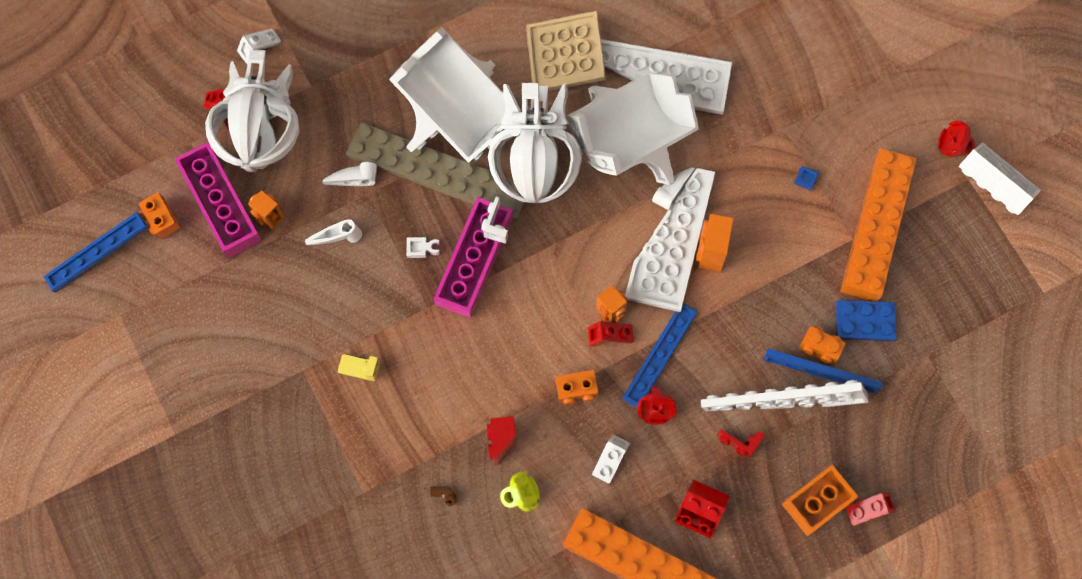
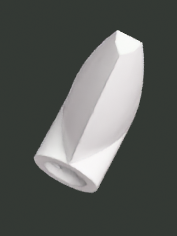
(354, 176)
(667, 194)
(343, 230)

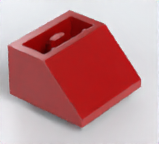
(503, 437)
(702, 508)

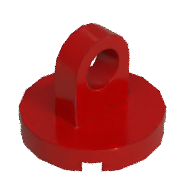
(955, 139)
(656, 407)

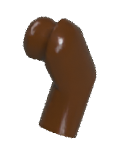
(445, 493)

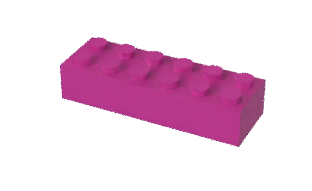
(218, 200)
(471, 261)

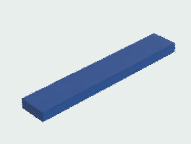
(96, 252)
(659, 355)
(820, 370)

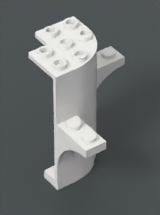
(451, 96)
(634, 125)

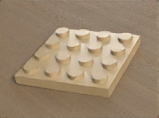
(566, 51)

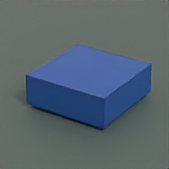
(806, 178)

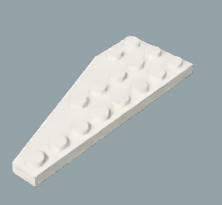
(695, 75)
(665, 264)
(827, 396)

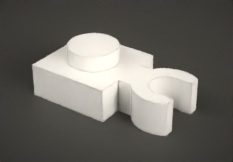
(418, 247)

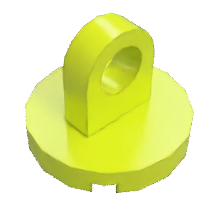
(524, 492)

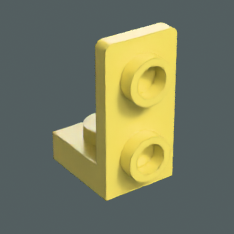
(359, 367)

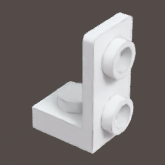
(257, 41)
(495, 232)
(610, 458)

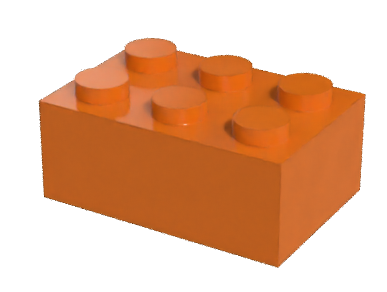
(714, 243)
(819, 500)

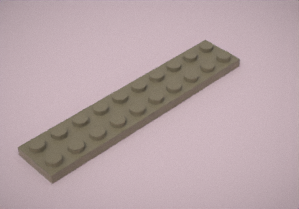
(429, 168)

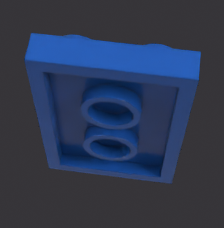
(865, 320)

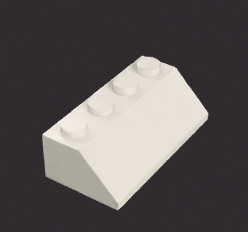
(999, 178)

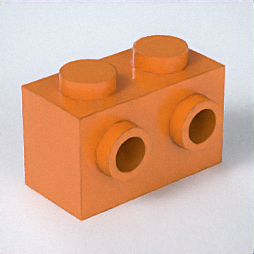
(265, 210)
(159, 216)
(611, 305)
(822, 345)
(576, 385)

